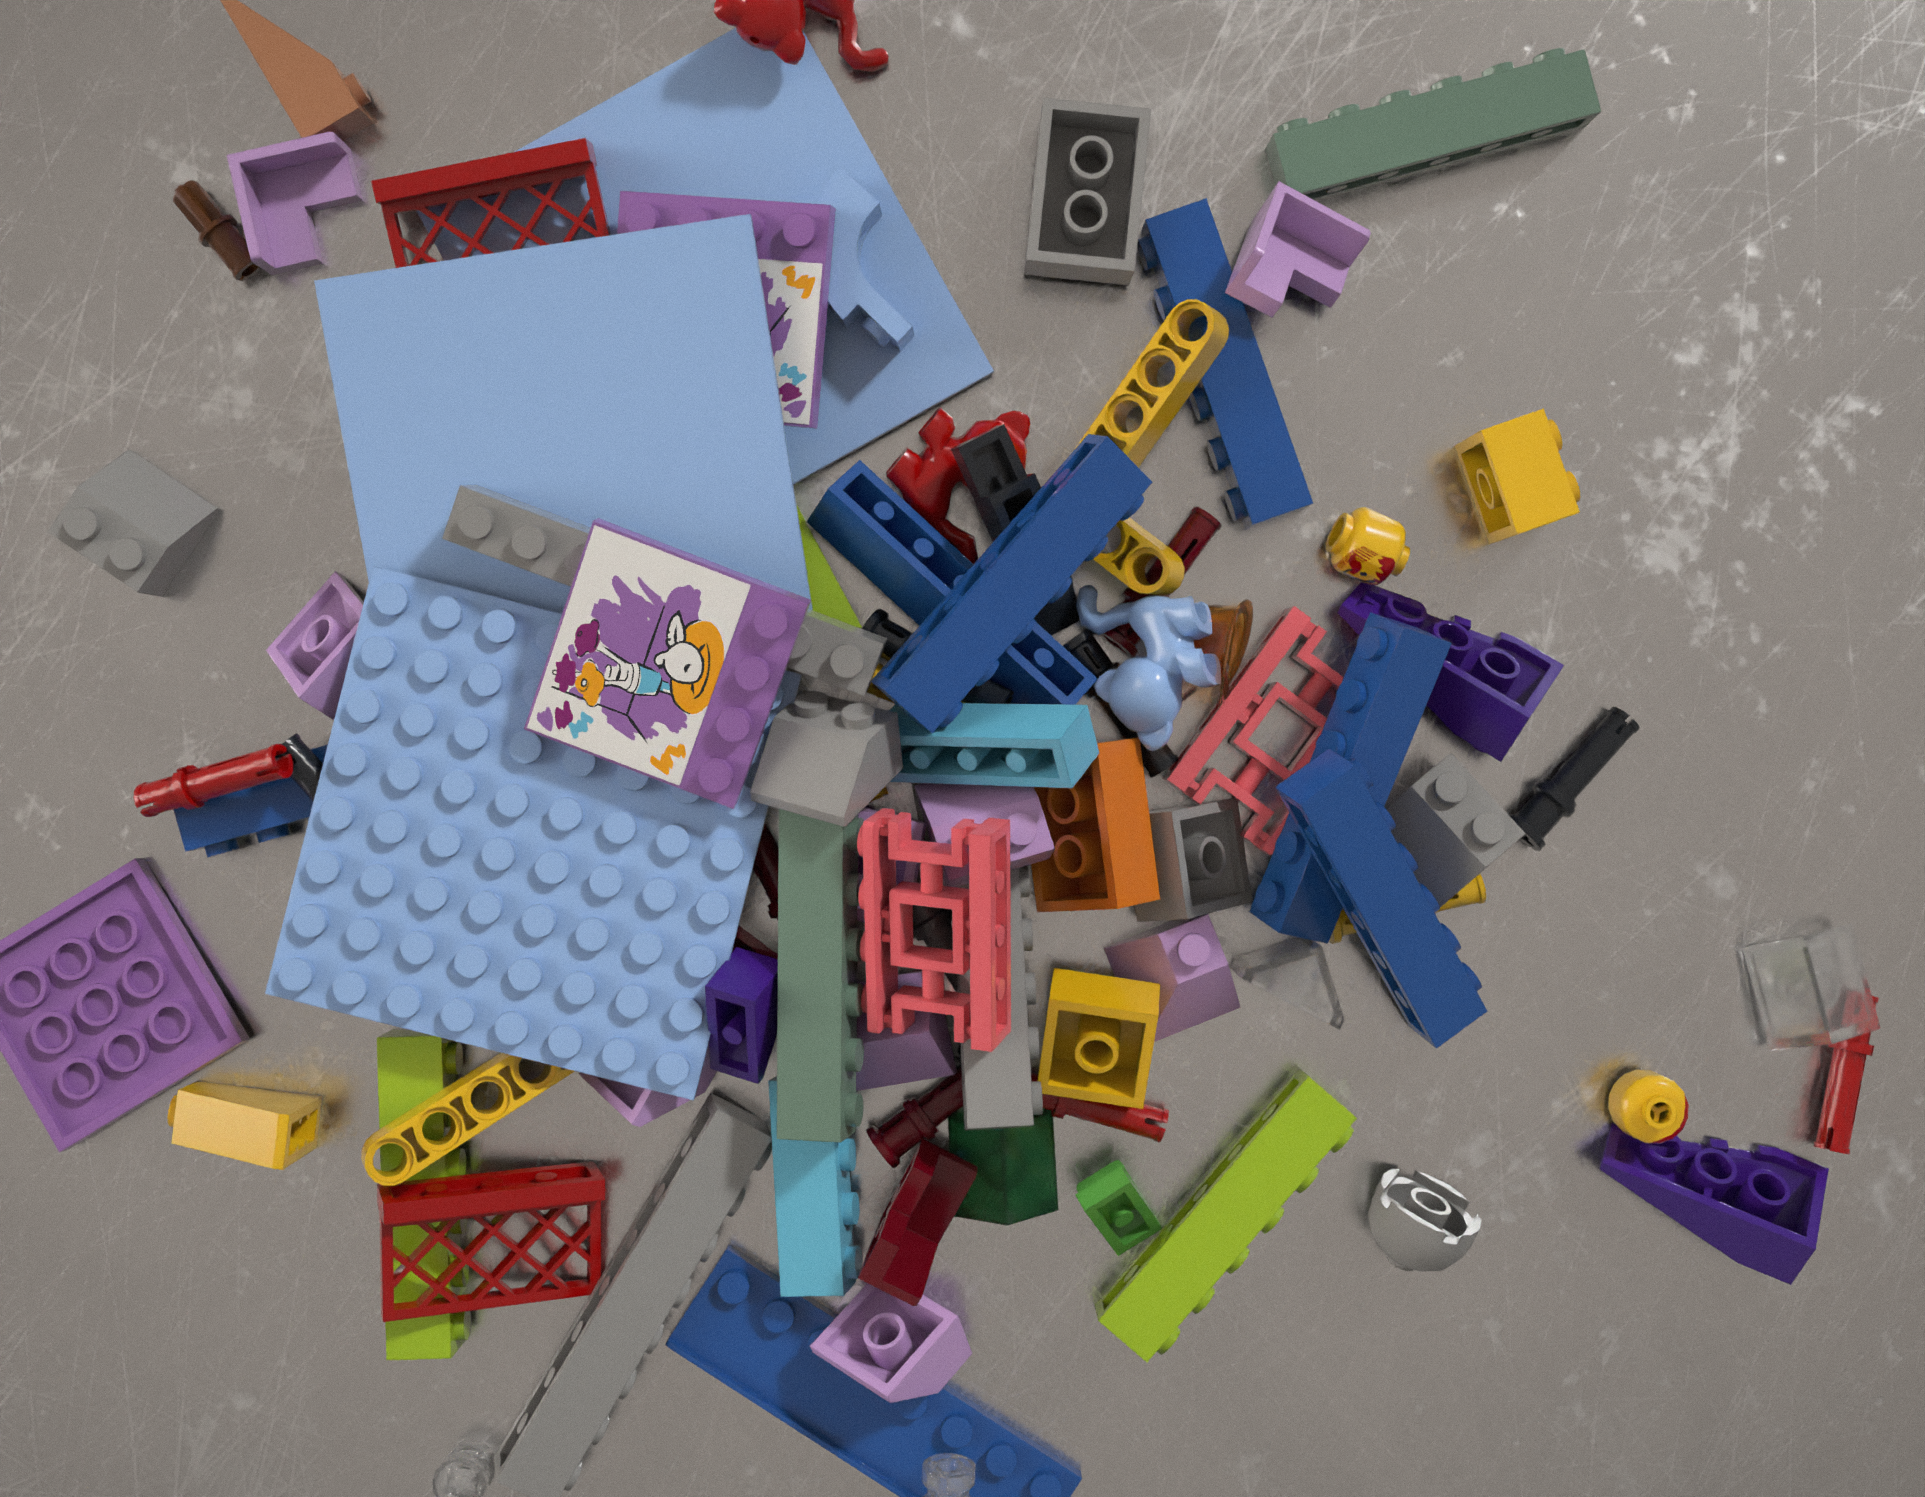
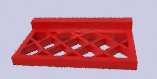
(486, 178)
(482, 1196)

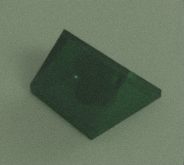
(1014, 1170)

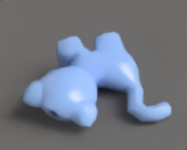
(1148, 688)

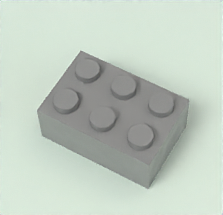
(1087, 191)

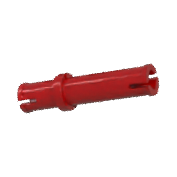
(195, 785)
(1843, 1092)
(1114, 1116)

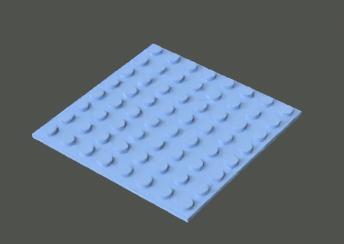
(766, 131)
(574, 379)
(500, 876)

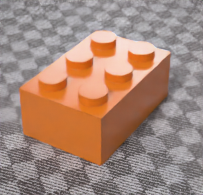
(1099, 837)

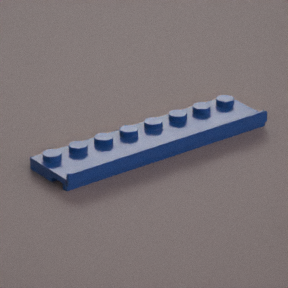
(762, 1350)

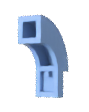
(848, 289)

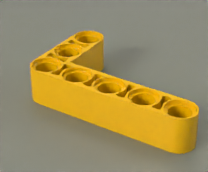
(1159, 408)
(465, 1119)

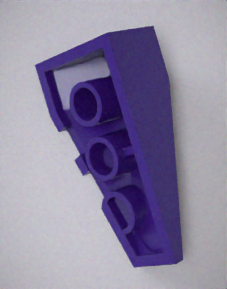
(1485, 682)
(1745, 1203)

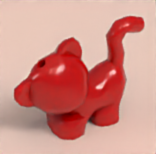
(780, 23)
(931, 476)

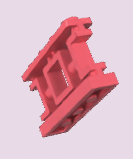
(1249, 709)
(978, 923)

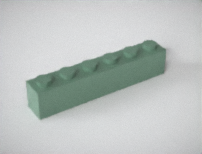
(1435, 127)
(818, 980)

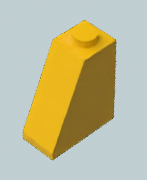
(245, 1123)

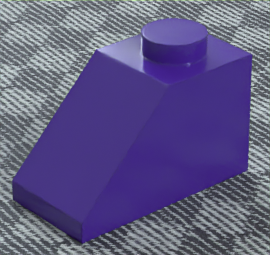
(743, 1014)

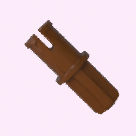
(215, 229)

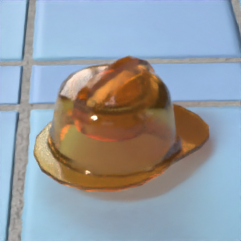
(1228, 639)

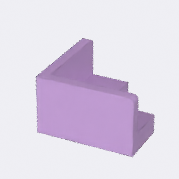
(280, 189)
(1295, 246)

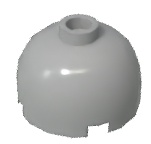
(1421, 1222)

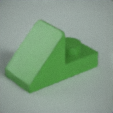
(1117, 1207)

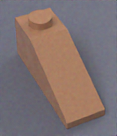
(304, 81)

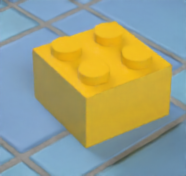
(1518, 476)
(1099, 1038)

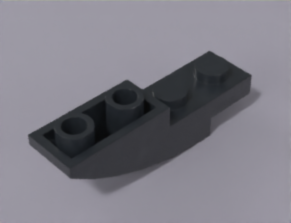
(1000, 493)

